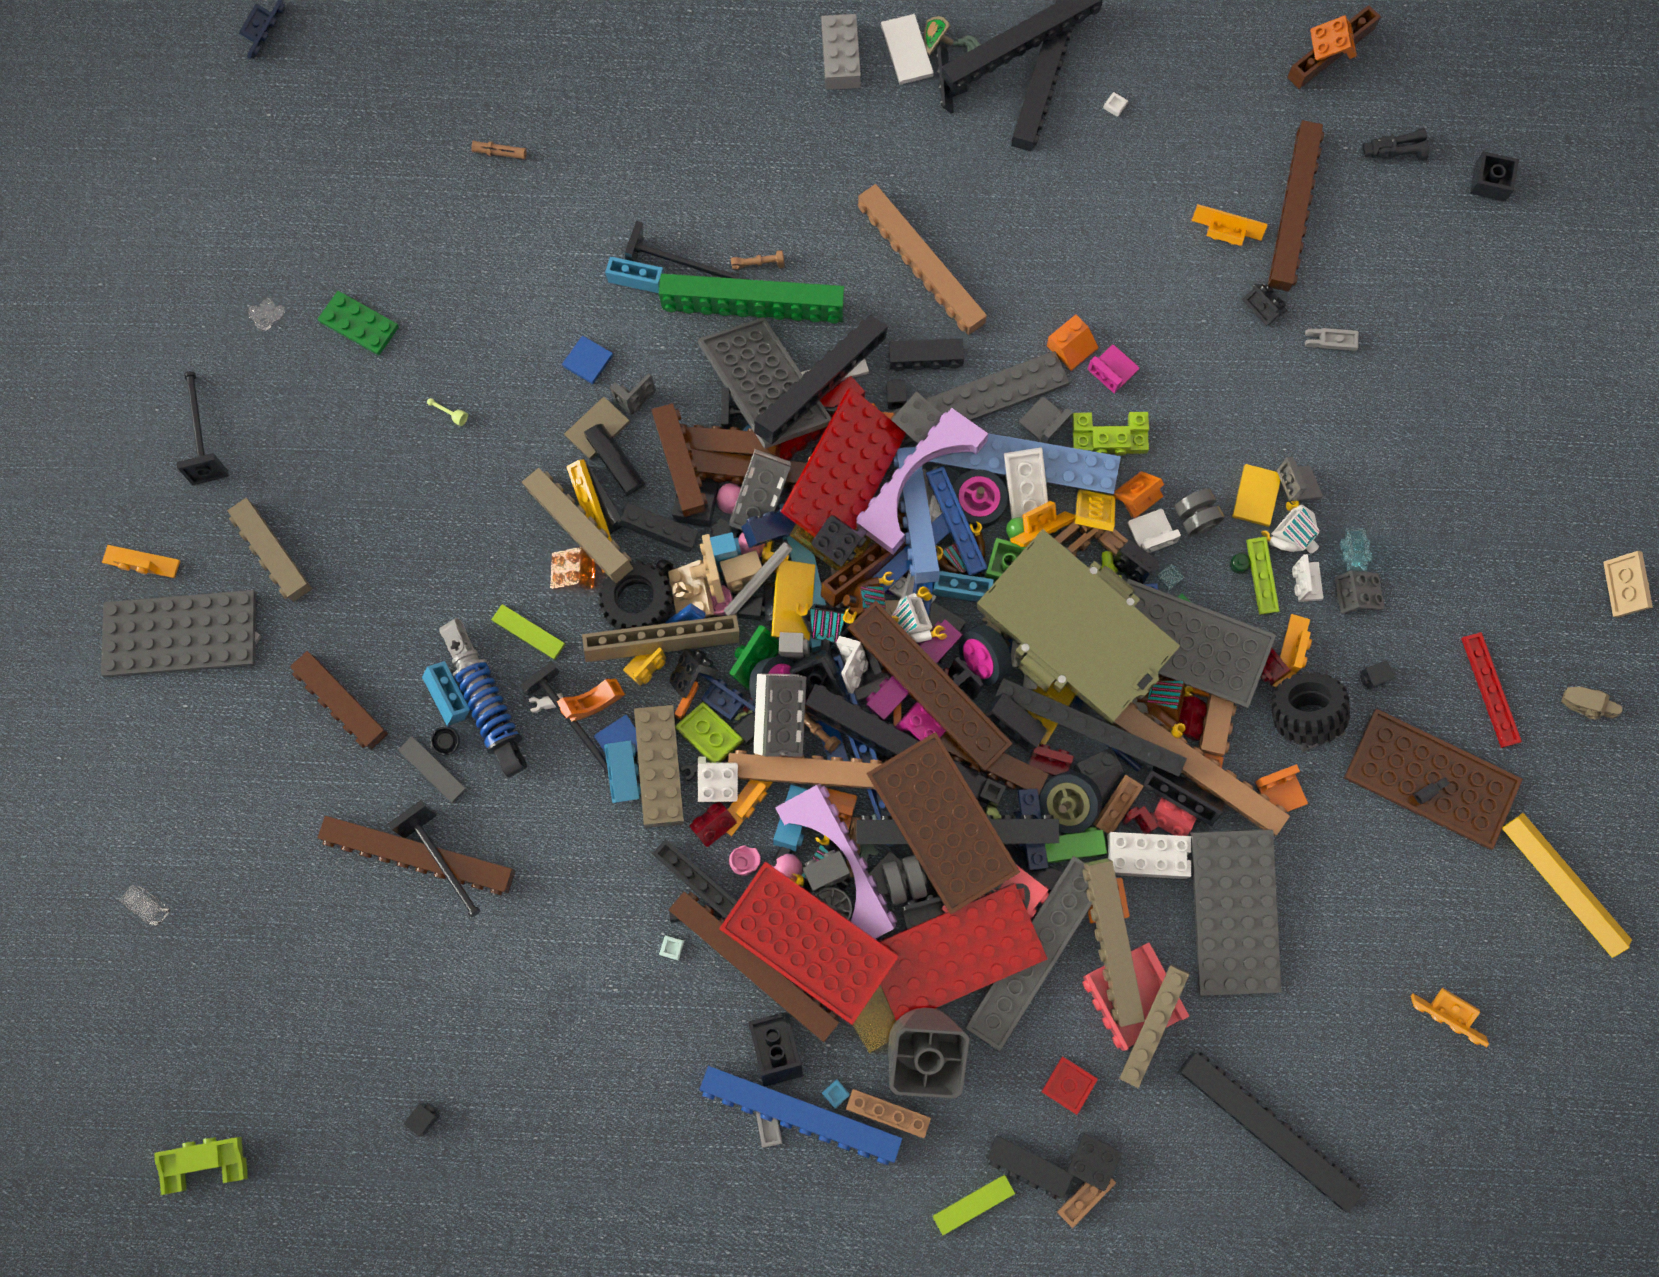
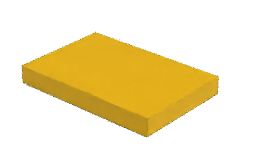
(1256, 495)

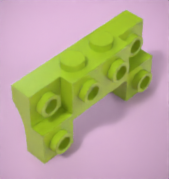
(1111, 439)
(192, 1157)

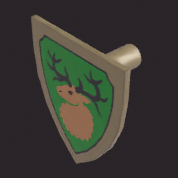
(934, 33)

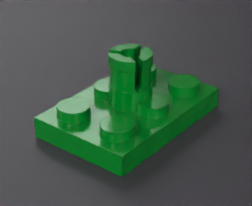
(758, 648)

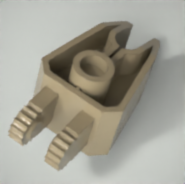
(1590, 703)

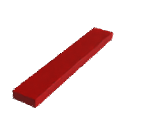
(1491, 690)

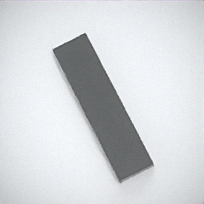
(432, 769)

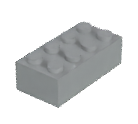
(840, 51)

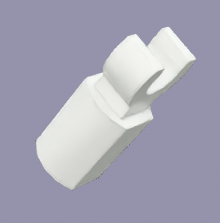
(545, 703)

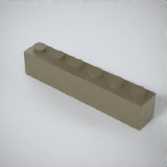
(269, 549)
(1154, 1025)

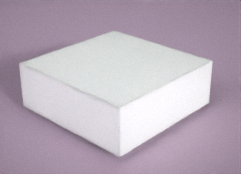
(1115, 104)

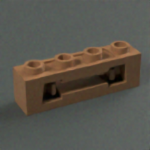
(1082, 542)
(888, 1113)

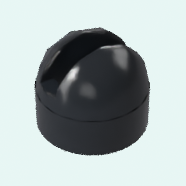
(664, 566)

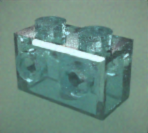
(1356, 549)

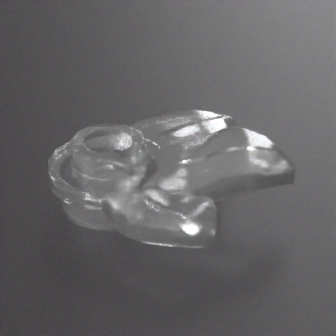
(265, 312)

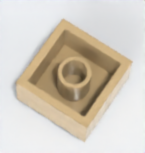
(740, 570)

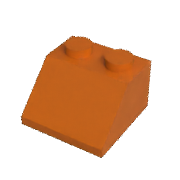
(1072, 342)

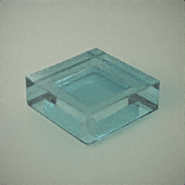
(1170, 576)

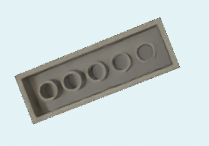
(658, 766)

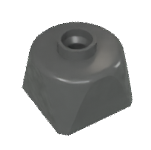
(927, 1055)

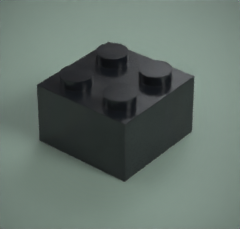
(1494, 176)

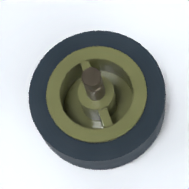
(1072, 800)

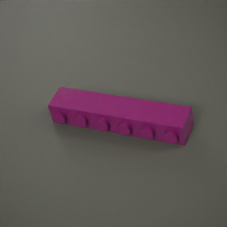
(891, 691)

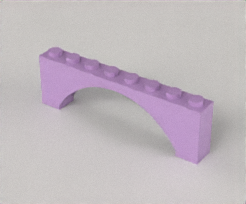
(950, 436)
(816, 812)

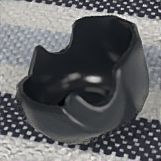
(445, 740)

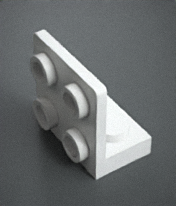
(1153, 531)
(1308, 580)
(854, 660)
(717, 781)

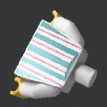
(1296, 530)
(914, 617)

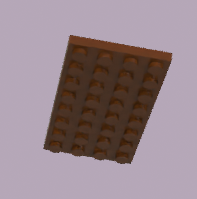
(1402, 760)
(943, 823)

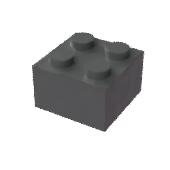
(826, 871)

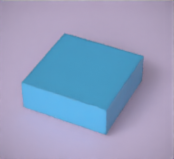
(836, 1093)

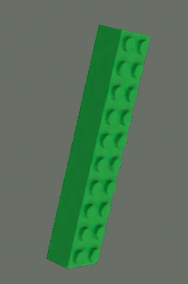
(751, 298)

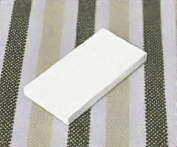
(907, 49)
(1025, 480)

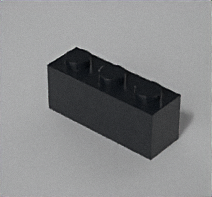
(1015, 722)

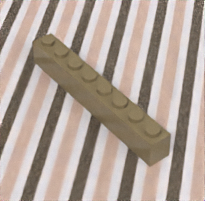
(577, 525)
(667, 636)
(1114, 942)

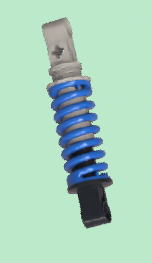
(481, 699)

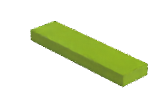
(1262, 575)
(528, 632)
(973, 1204)

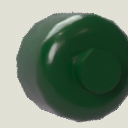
(1240, 563)

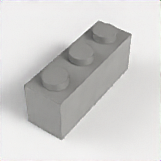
(793, 646)

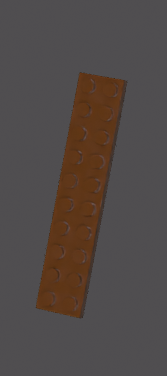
(929, 685)

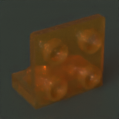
(572, 568)

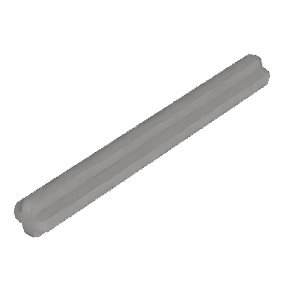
(758, 579)

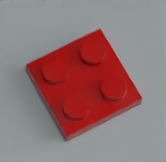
(1069, 1085)

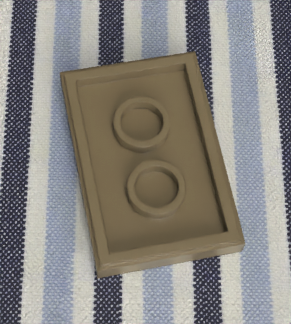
(601, 413)

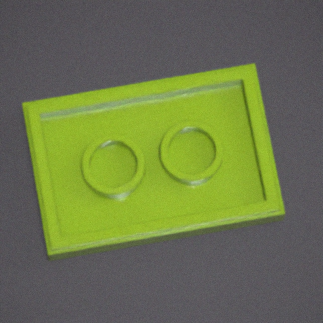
(709, 733)

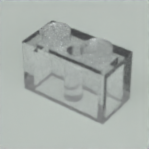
(144, 905)

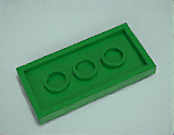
(358, 323)

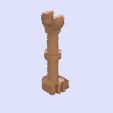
(738, 263)
(831, 743)

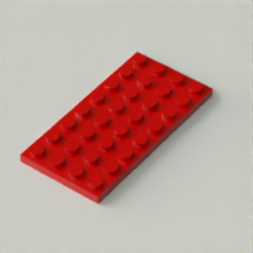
(844, 465)
(809, 942)
(961, 952)

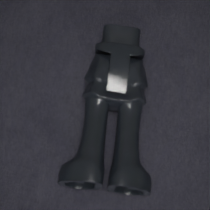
(1386, 146)

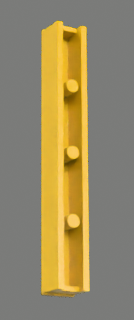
(1568, 885)

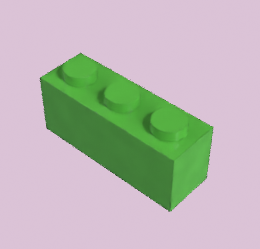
(1081, 845)

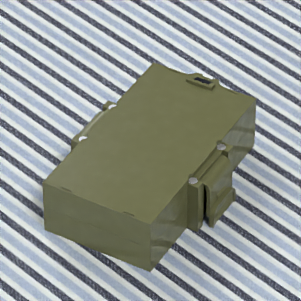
(1077, 627)

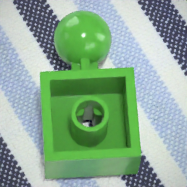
(1004, 550)

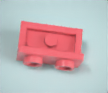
(1173, 818)

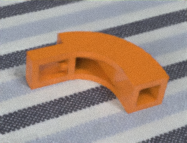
(592, 701)

